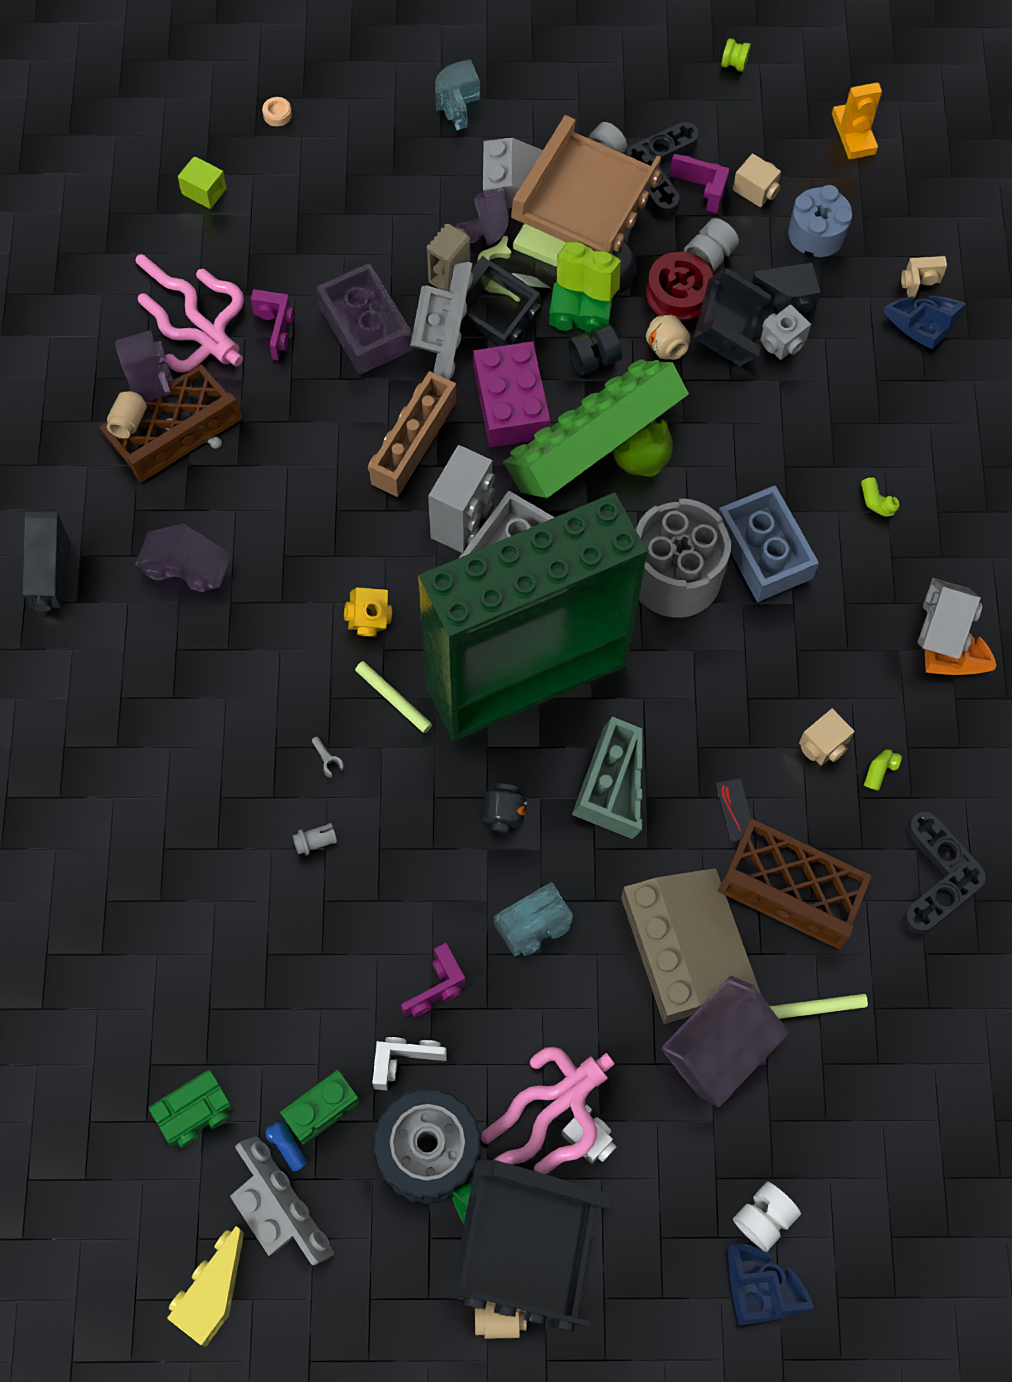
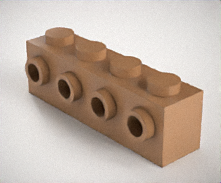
(412, 433)

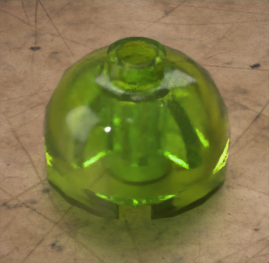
(646, 450)

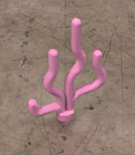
(212, 337)
(568, 1092)

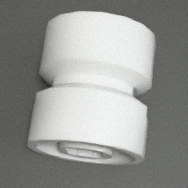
(767, 1215)

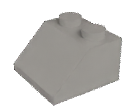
(507, 164)

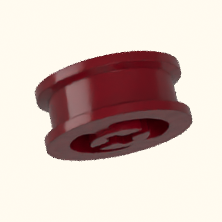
(679, 274)

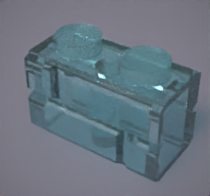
(533, 920)

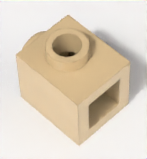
(757, 180)
(826, 738)

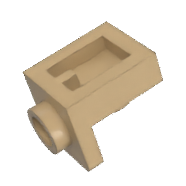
(923, 271)

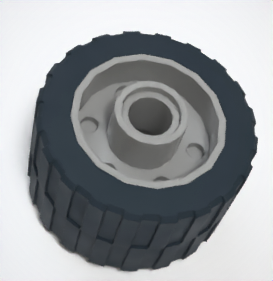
(420, 1118)

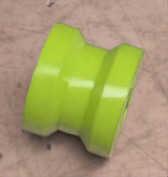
(735, 55)

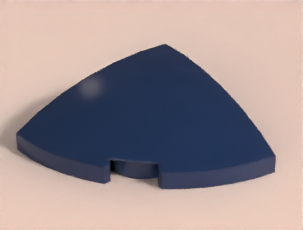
(926, 319)
(762, 1287)

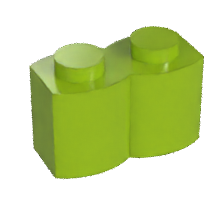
(588, 271)

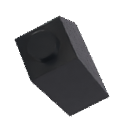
(44, 560)

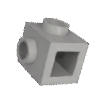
(785, 332)

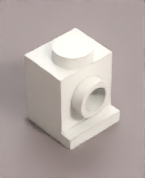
(603, 1145)

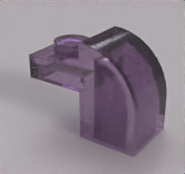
(493, 214)

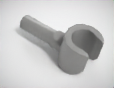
(326, 756)

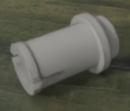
(314, 838)

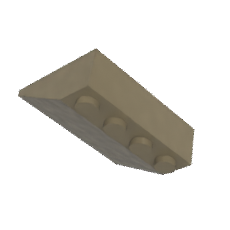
(685, 939)

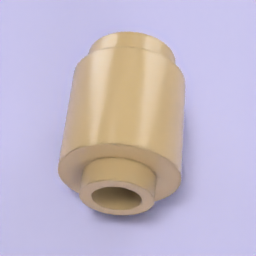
(126, 414)
(497, 1325)

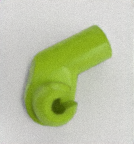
(875, 501)

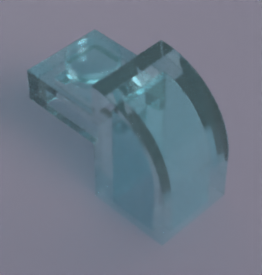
(454, 88)

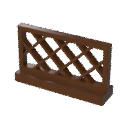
(182, 435)
(790, 908)

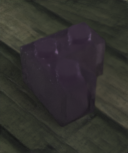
(143, 366)
(183, 554)

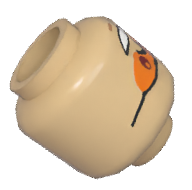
(668, 337)

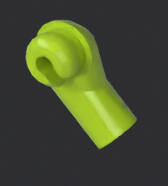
(878, 767)

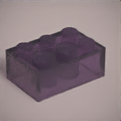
(364, 318)
(725, 1040)

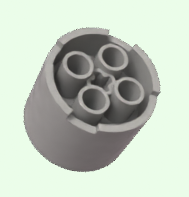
(685, 581)

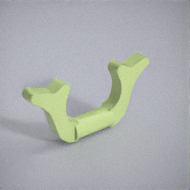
(500, 250)

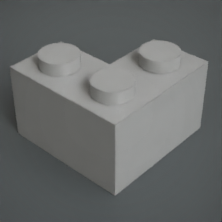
(949, 618)

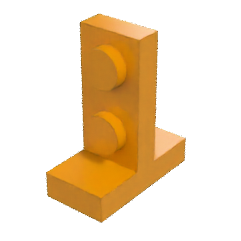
(856, 119)

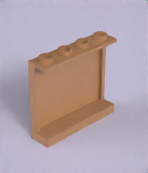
(584, 190)

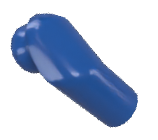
(282, 1136)

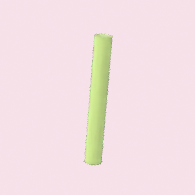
(393, 697)
(820, 1006)

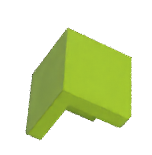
(202, 182)

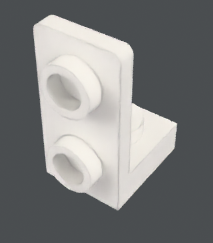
(386, 1068)

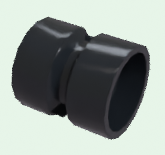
(597, 348)

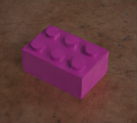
(510, 393)

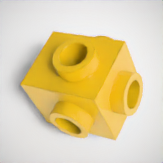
(375, 603)

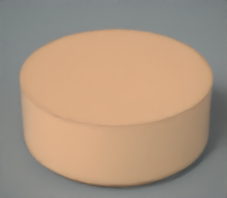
(277, 111)

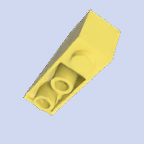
(209, 1299)

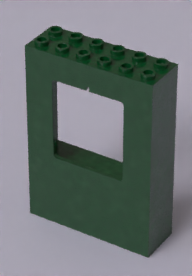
(531, 615)

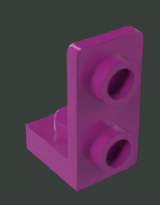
(703, 173)
(274, 306)
(445, 967)

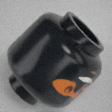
(504, 808)

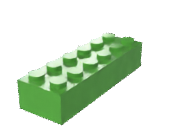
(595, 427)

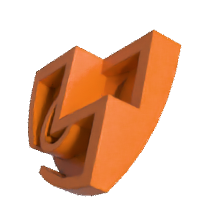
(973, 661)

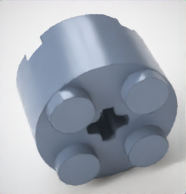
(820, 221)

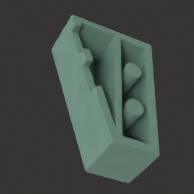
(613, 781)

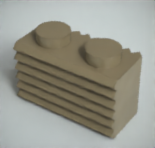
(445, 251)

